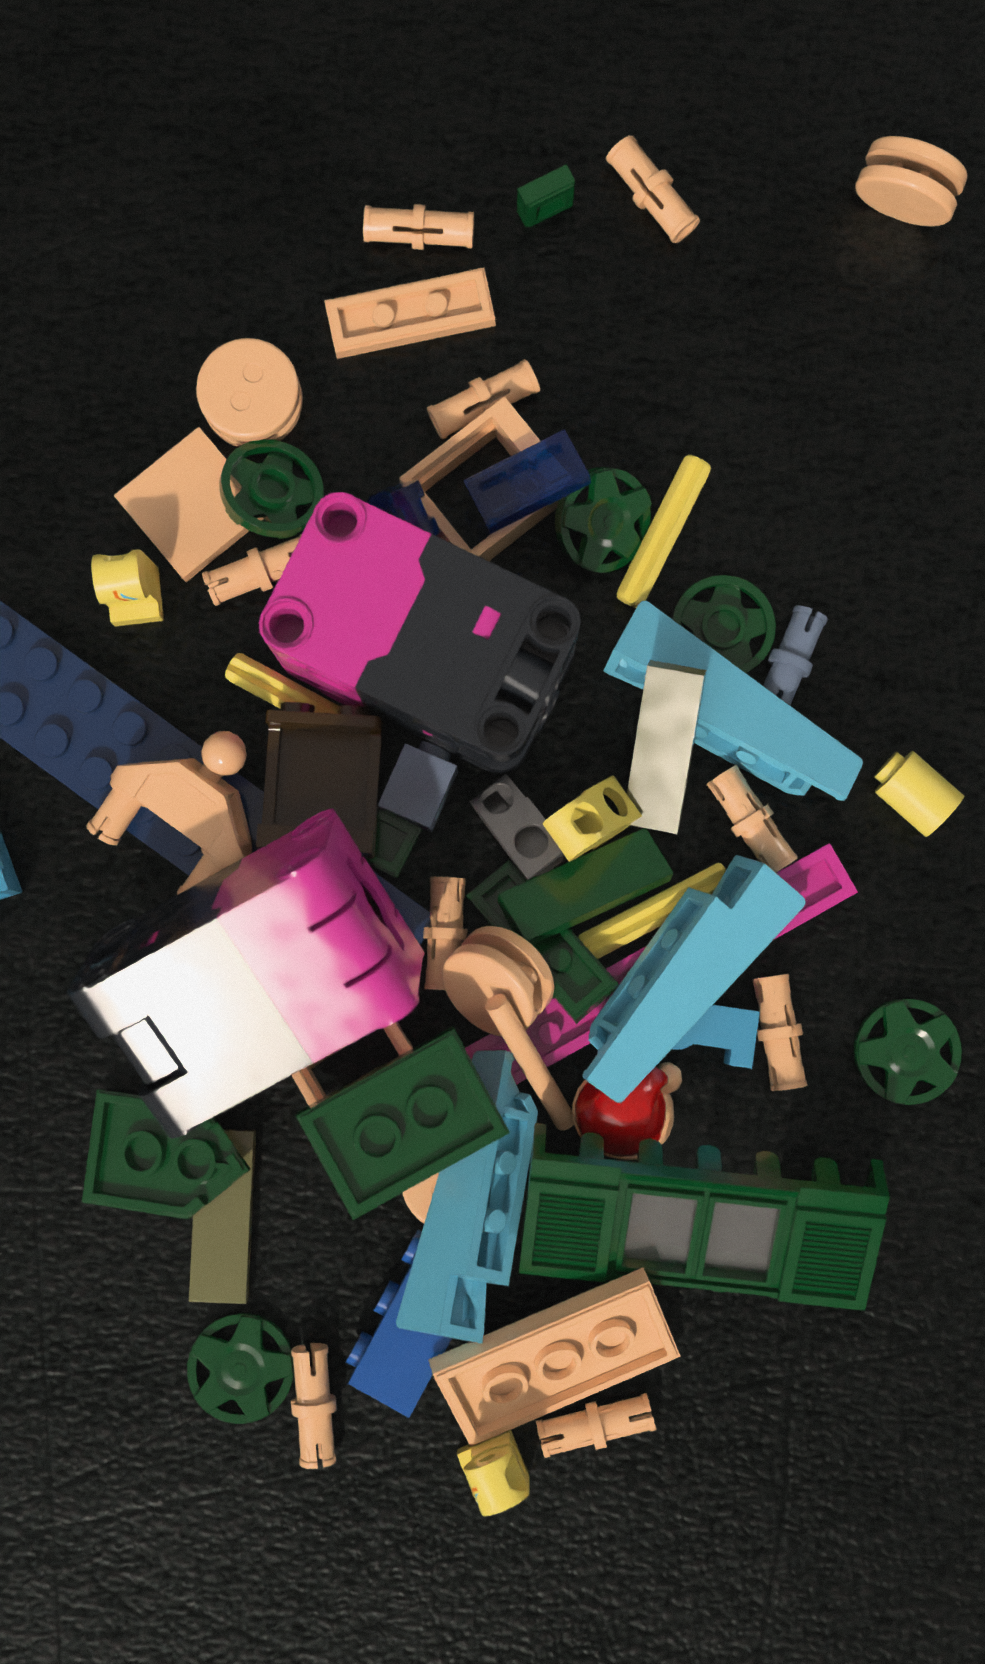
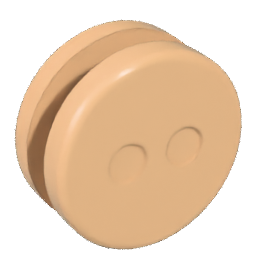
(911, 180)
(249, 392)
(497, 963)

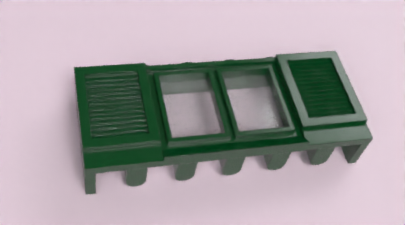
(703, 1224)

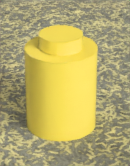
(917, 792)

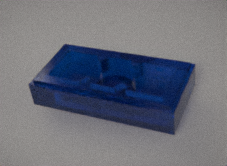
(527, 481)

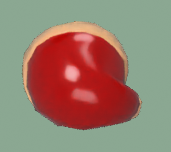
(642, 1114)

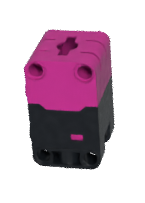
(420, 633)
(251, 974)

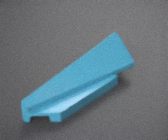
(737, 713)
(686, 970)
(473, 1219)

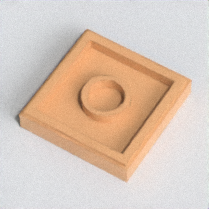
(182, 505)

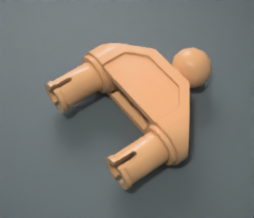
(189, 799)

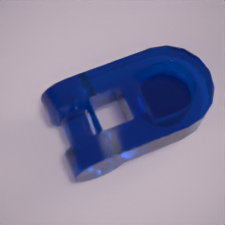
(406, 504)

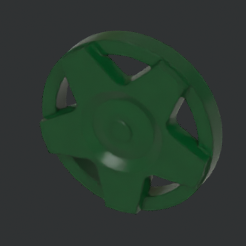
(270, 488)
(604, 521)
(725, 622)
(908, 1051)
(240, 1368)

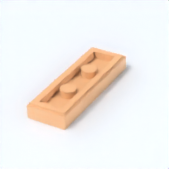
(410, 313)

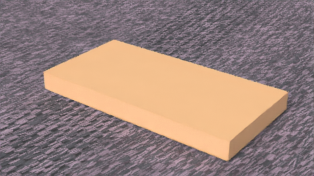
(555, 1357)

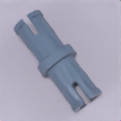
(793, 656)

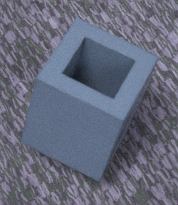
(419, 784)

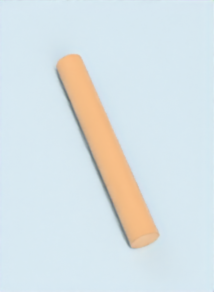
(530, 1061)

